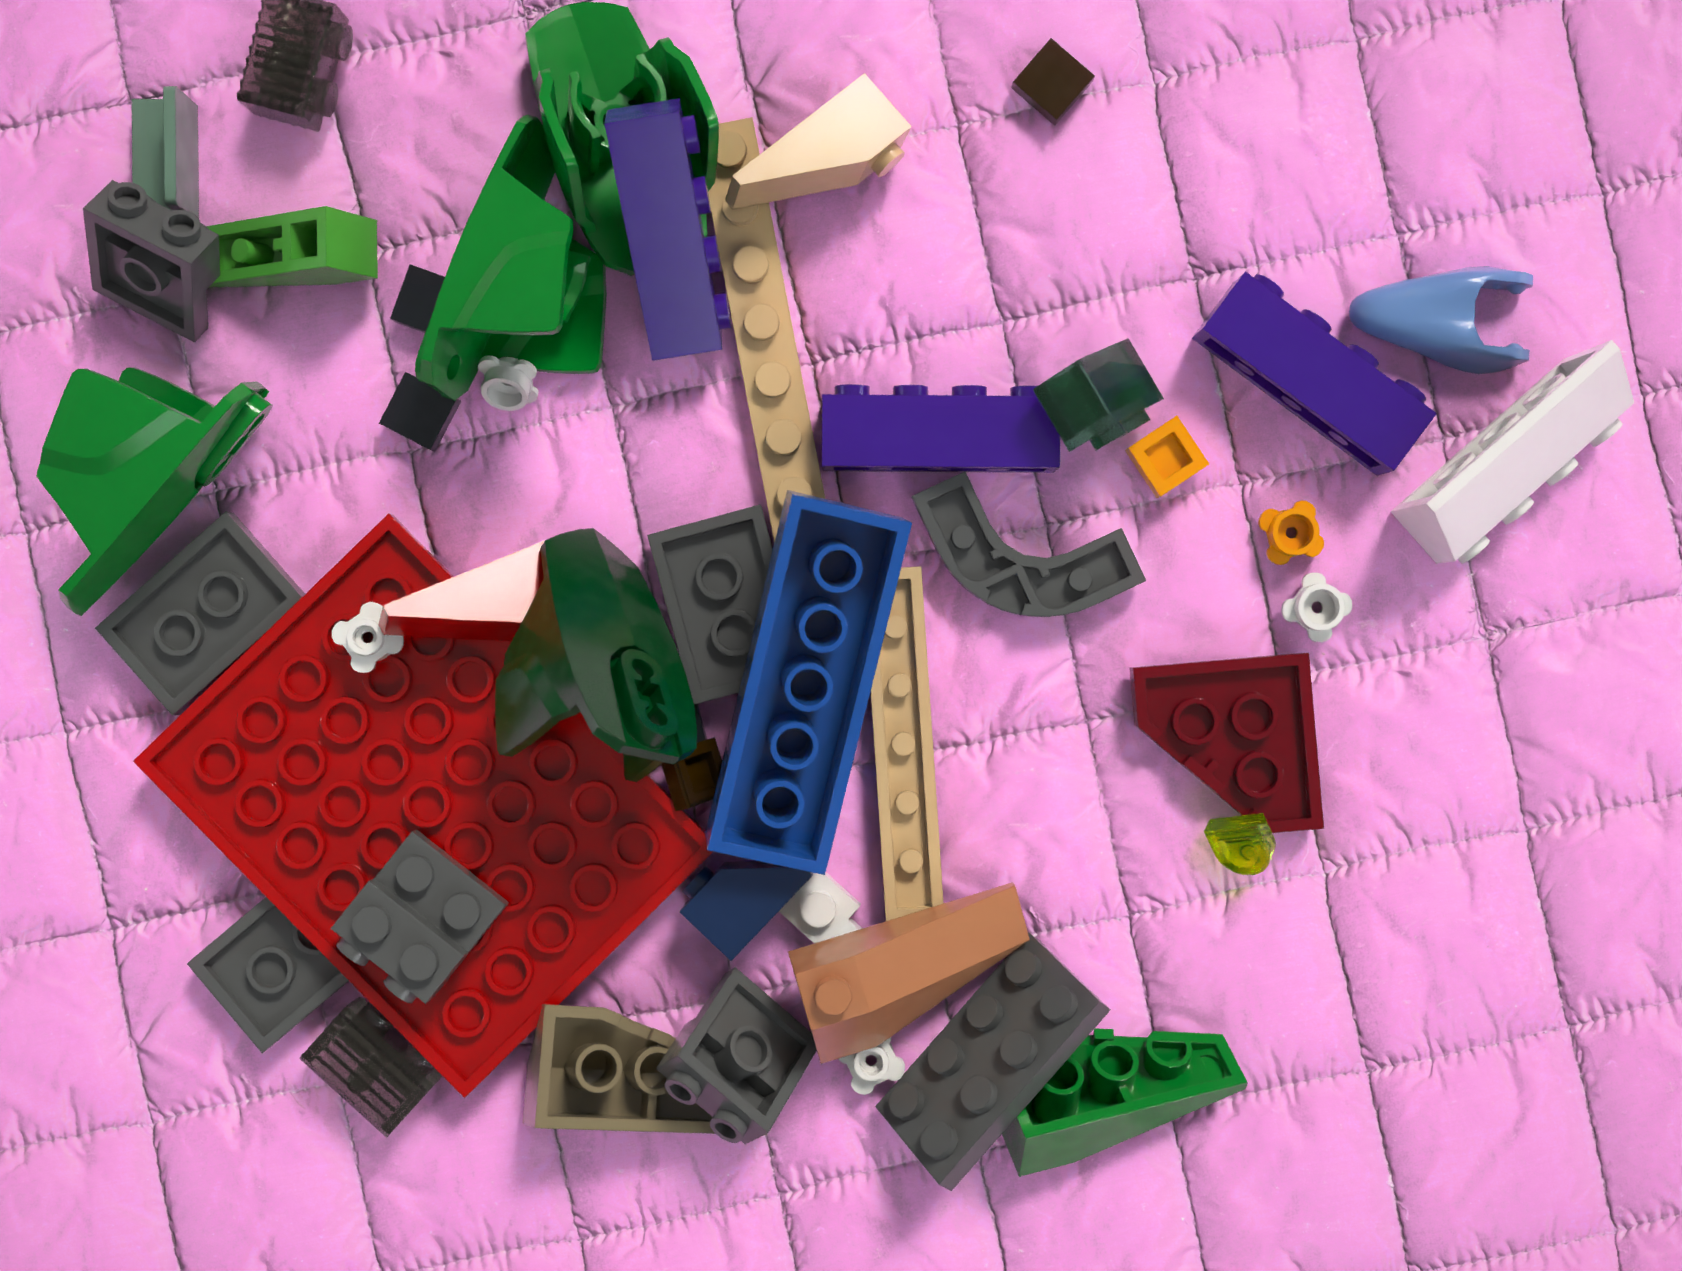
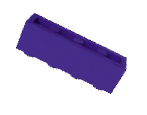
(665, 227)
(1315, 374)
(937, 431)

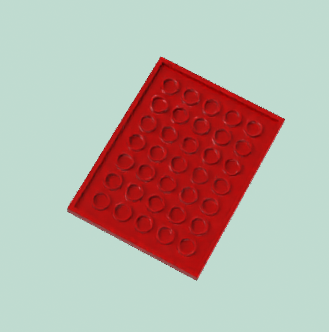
(328, 770)

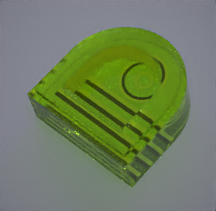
(1242, 842)

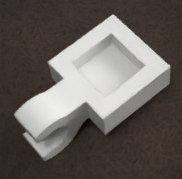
(822, 909)

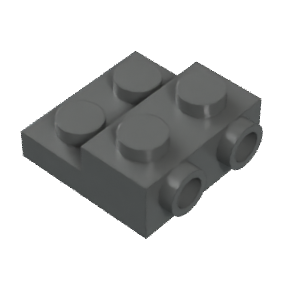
(151, 257)
(418, 919)
(738, 1059)

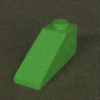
(297, 249)

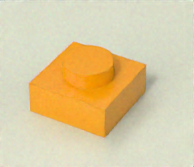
(1167, 457)

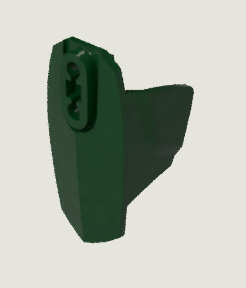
(596, 650)

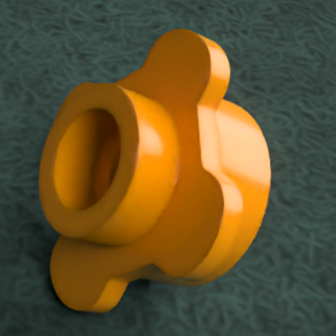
(1307, 537)

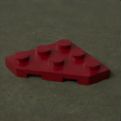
(1239, 731)

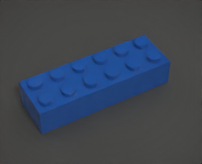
(806, 682)

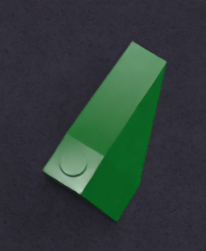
(1118, 1091)

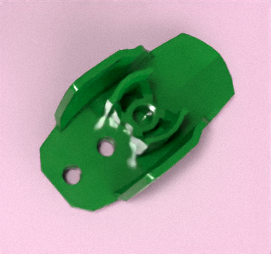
(596, 61)
(516, 279)
(130, 462)

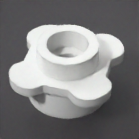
(507, 382)
(1334, 607)
(351, 637)
(867, 1076)

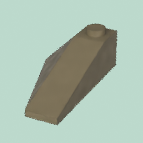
(601, 1074)

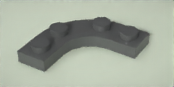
(1014, 580)

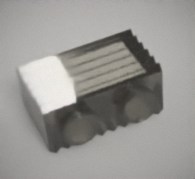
(295, 61)
(371, 1065)

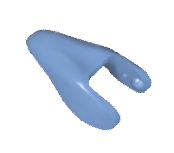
(1438, 316)

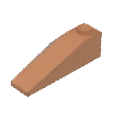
(891, 973)

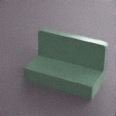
(167, 149)

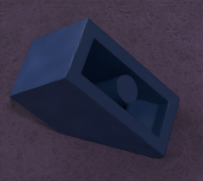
(739, 901)

